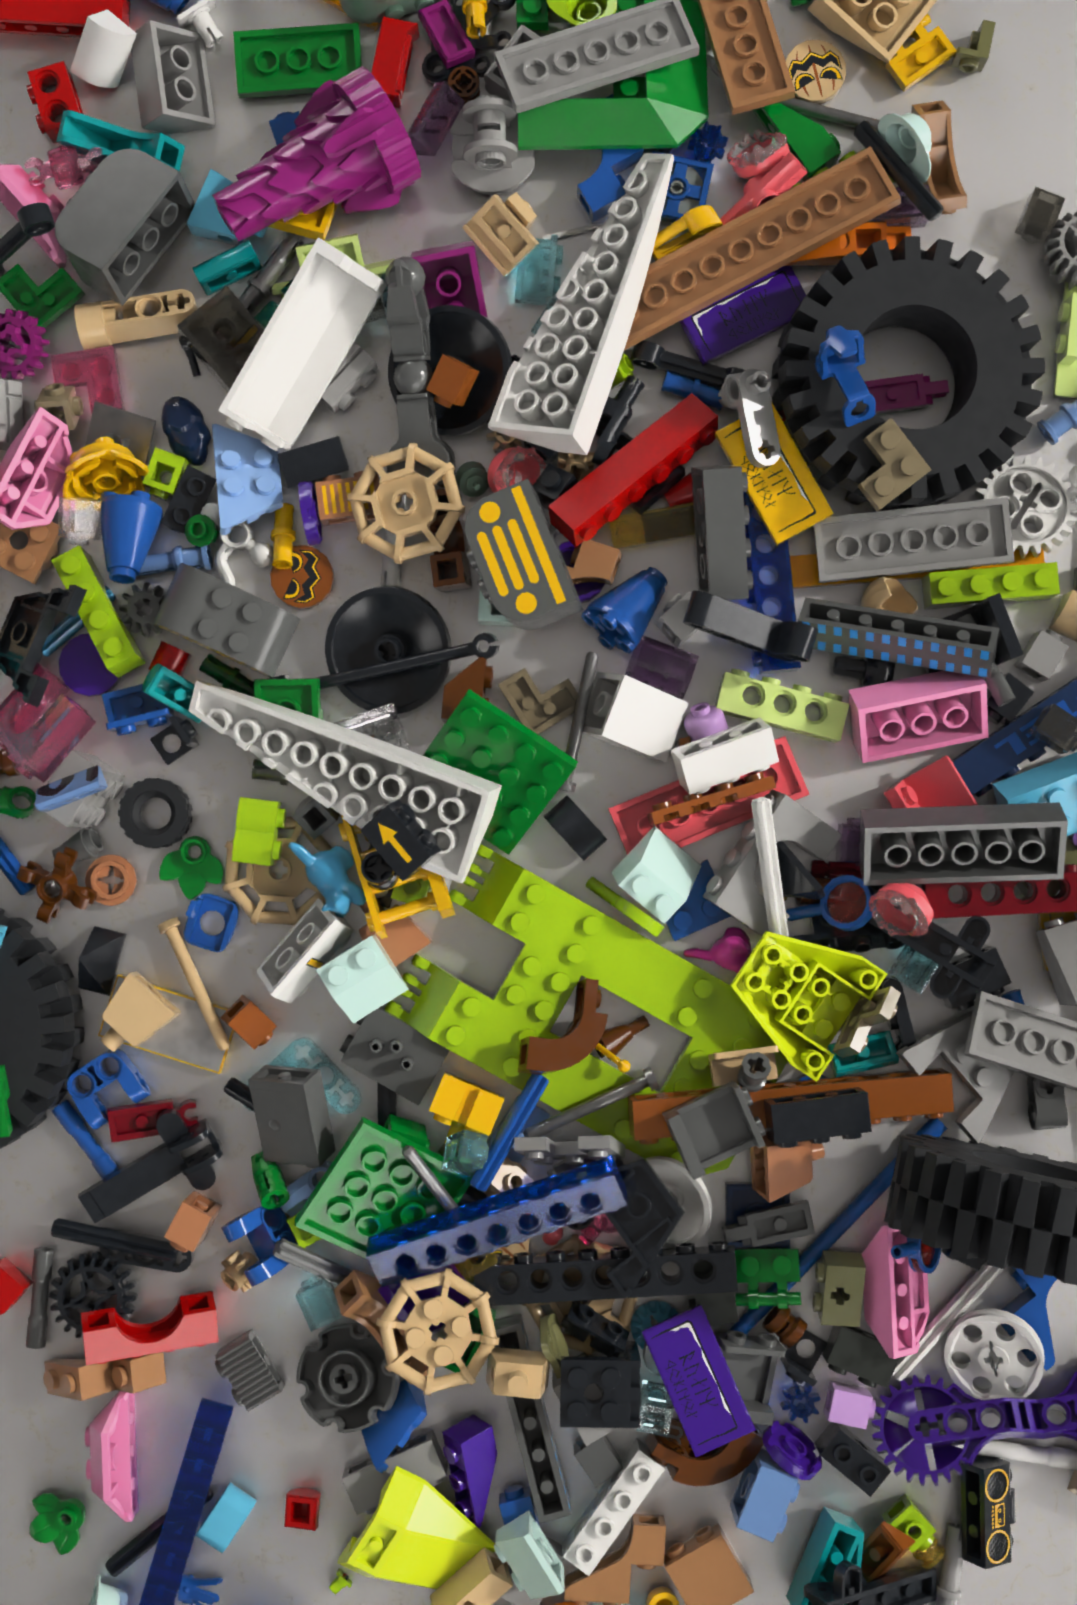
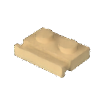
(500, 235)

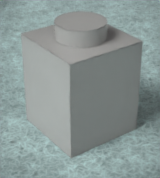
(1042, 655)

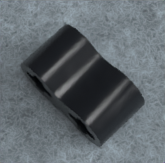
(575, 828)

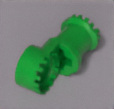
(6, 803)

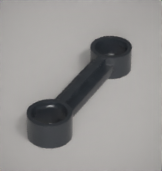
(33, 221)
(654, 357)

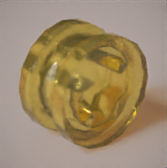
(930, 1556)

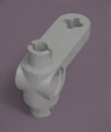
(751, 397)

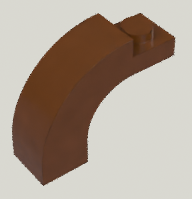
(584, 1034)
(710, 1467)

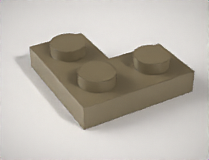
(900, 465)
(537, 710)
(865, 1014)

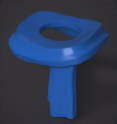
(196, 936)

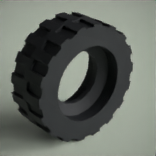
(130, 813)

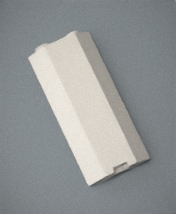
(302, 346)

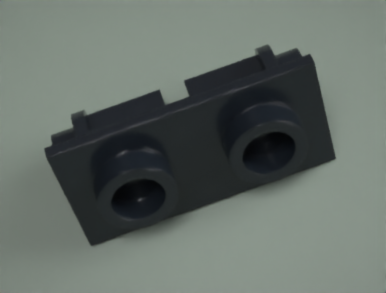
(188, 499)
(608, 1335)

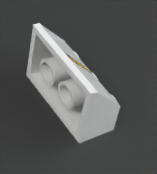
(303, 951)

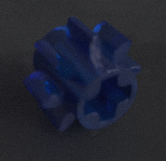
(708, 143)
(801, 1410)

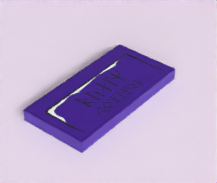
(744, 315)
(698, 1380)

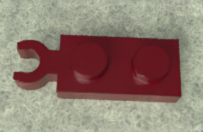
(140, 1119)

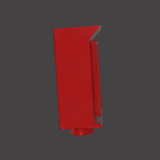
(394, 56)

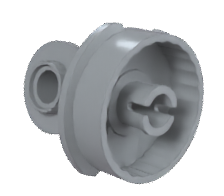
(487, 147)

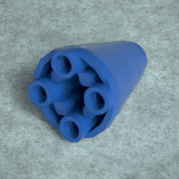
(127, 532)
(626, 610)

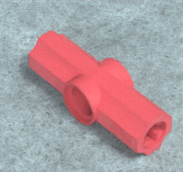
(764, 188)

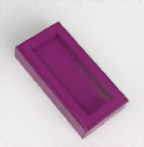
(446, 33)

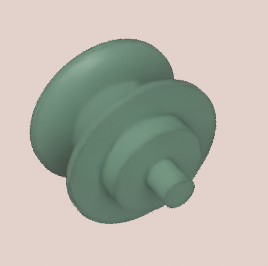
(472, 479)

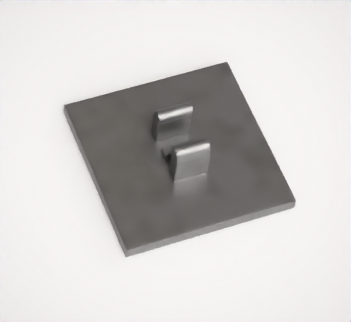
(123, 427)

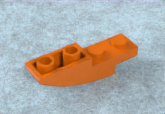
(855, 240)

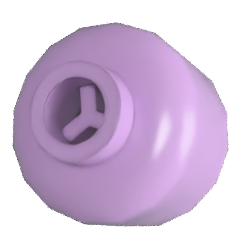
(704, 721)

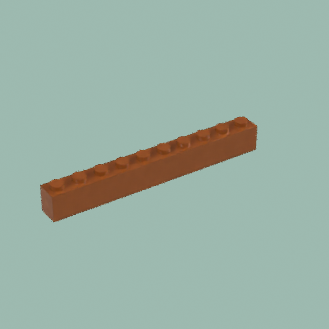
(889, 1096)

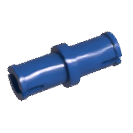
(684, 387)

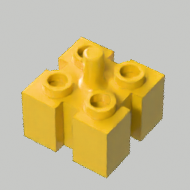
(465, 1106)

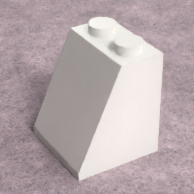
(634, 716)

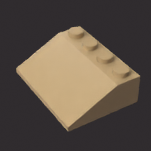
(872, 24)

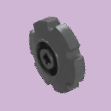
(350, 1403)

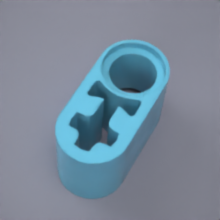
(226, 1517)

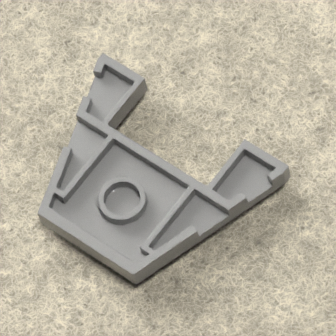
(984, 1079)

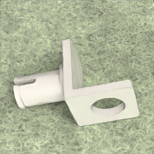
(200, 17)

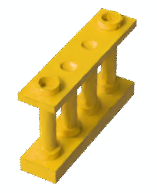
(437, 899)

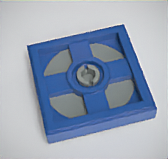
(686, 187)

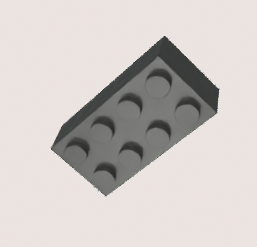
(721, 531)

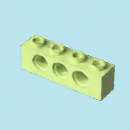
(827, 727)

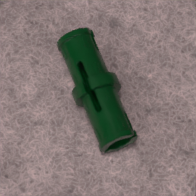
(227, 676)

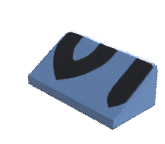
(70, 789)

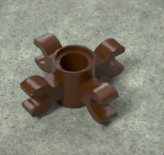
(47, 890)

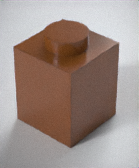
(452, 381)
(249, 1022)

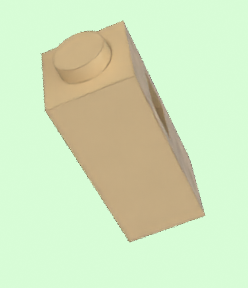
(475, 1583)

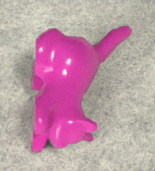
(728, 951)

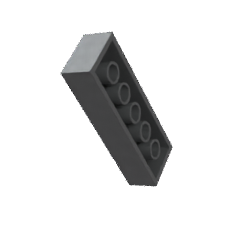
(962, 844)

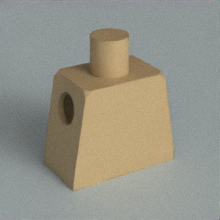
(136, 1013)
(517, 1373)

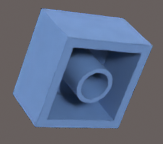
(763, 1497)

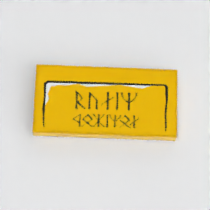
(782, 492)

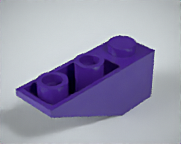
(471, 1461)

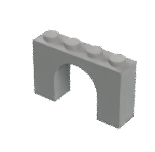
(735, 885)

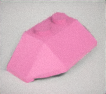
(17, 193)
(34, 472)
(894, 1296)
(114, 1456)

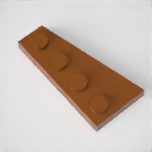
(723, 794)

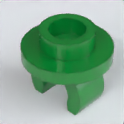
(201, 530)

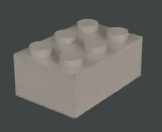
(90, 809)

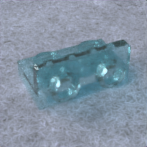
(536, 273)

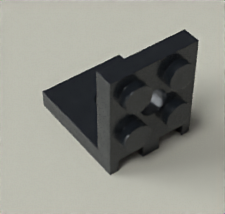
(994, 614)
(620, 1385)

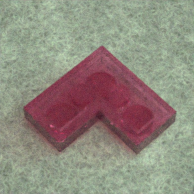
(94, 368)

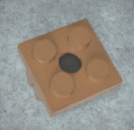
(28, 550)

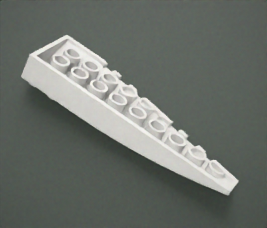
(572, 360)
(357, 772)

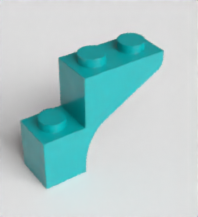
(88, 132)

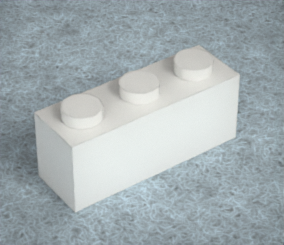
(725, 756)

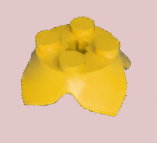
(103, 468)

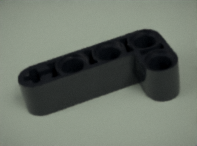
(750, 628)

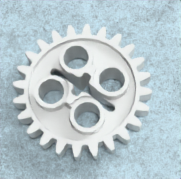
(1050, 521)

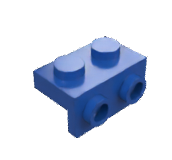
(133, 708)

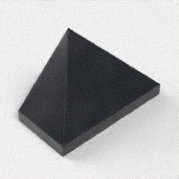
(795, 878)
(100, 960)

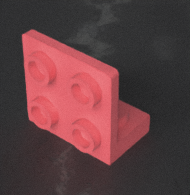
(931, 786)

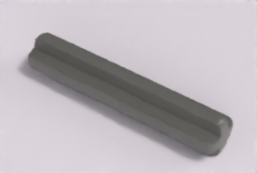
(310, 1261)

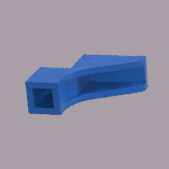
(604, 185)
(1032, 1309)

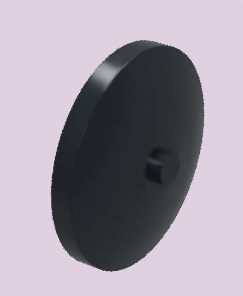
(477, 343)
(384, 627)

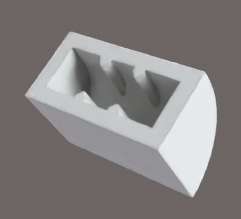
(103, 50)

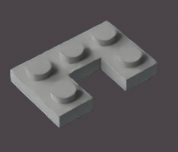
(544, 1150)

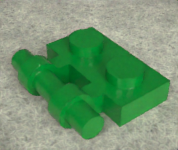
(768, 1265)

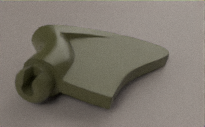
(553, 1342)

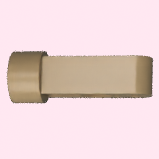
(139, 318)

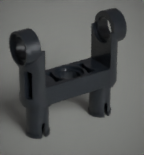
(616, 415)

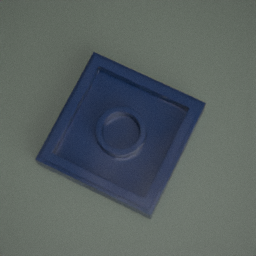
(742, 1199)

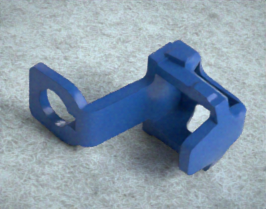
(838, 359)

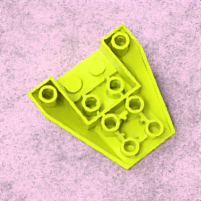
(803, 995)
(414, 1536)

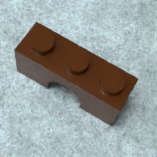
(452, 565)

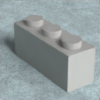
(419, 1456)

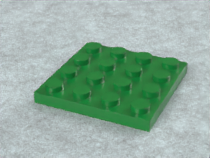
(504, 751)
(374, 1189)

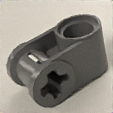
(1046, 1105)

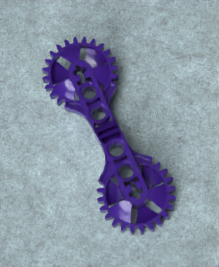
(1017, 1420)

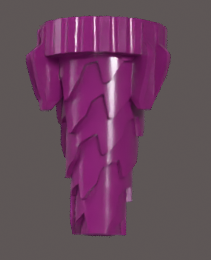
(342, 151)

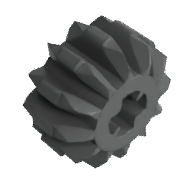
(134, 616)

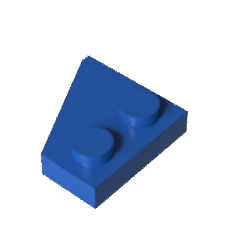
(696, 911)

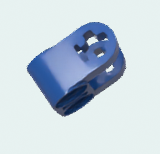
(89, 1102)
(263, 1230)

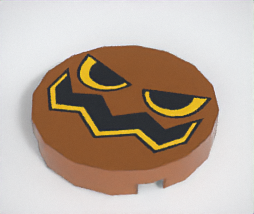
(307, 581)

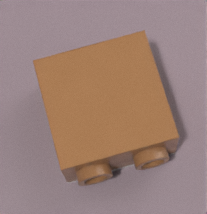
(707, 1569)

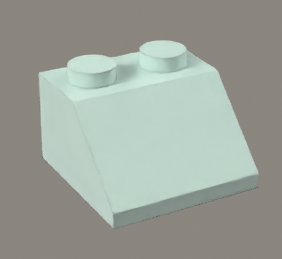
(657, 874)
(362, 979)
(530, 1557)

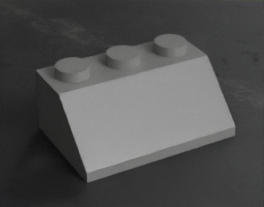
(171, 79)

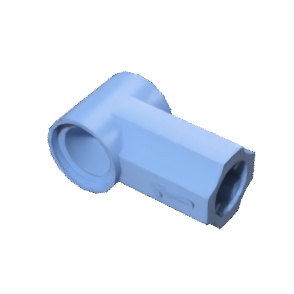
(302, 1189)

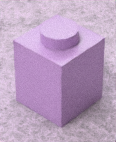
(849, 1405)

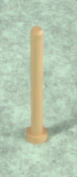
(170, 927)

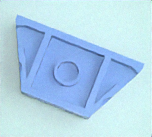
(245, 478)

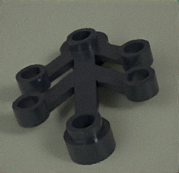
(483, 43)

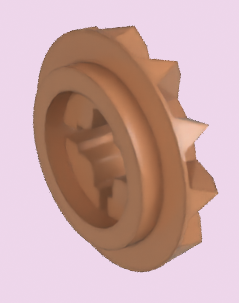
(101, 868)

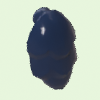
(186, 430)

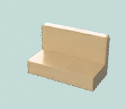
(726, 1065)

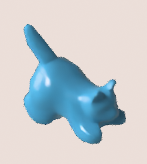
(329, 874)

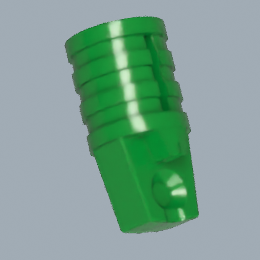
(269, 1182)

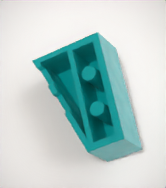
(832, 1541)

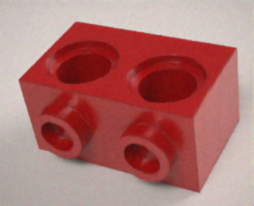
(55, 102)

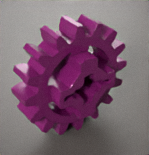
(24, 332)

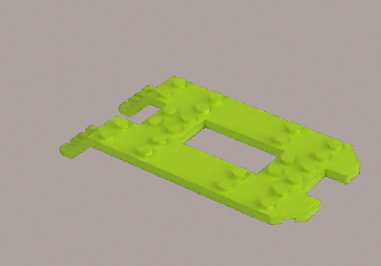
(560, 945)

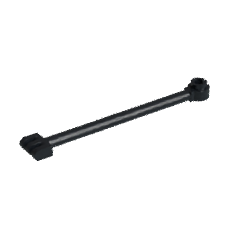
(408, 663)

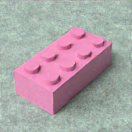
(918, 714)

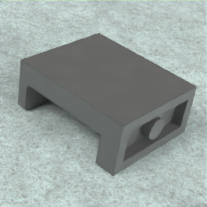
(714, 1127)
(753, 1367)

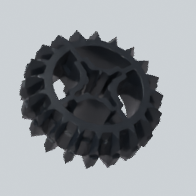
(87, 1266)

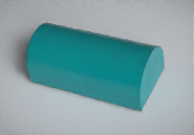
(227, 268)
(170, 690)
(877, 1054)

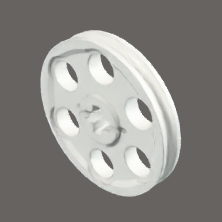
(1004, 1347)

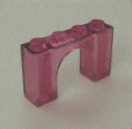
(45, 734)

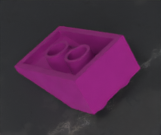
(452, 276)

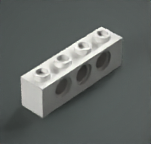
(611, 1508)

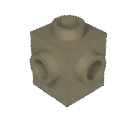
(61, 403)

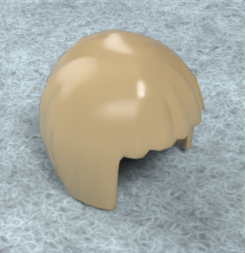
(888, 595)

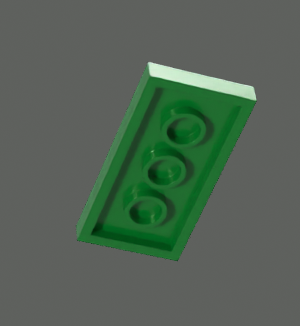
(294, 58)

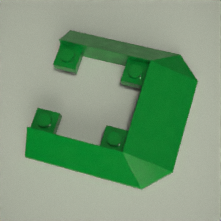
(644, 110)

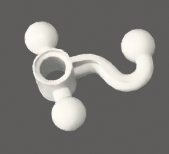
(260, 553)

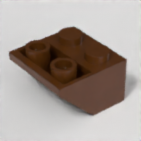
(475, 677)

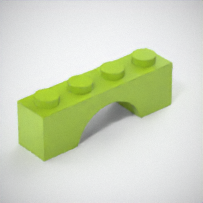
(971, 586)
(100, 618)

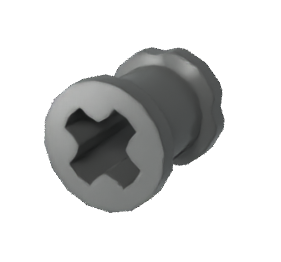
(759, 1063)

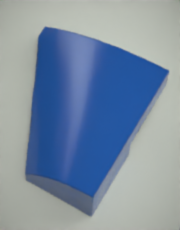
(395, 1424)

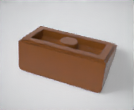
(883, 1550)

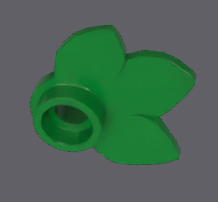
(191, 871)
(55, 1524)

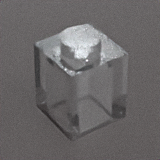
(79, 520)

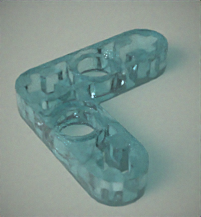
(288, 1059)

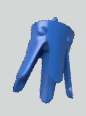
(191, 1594)

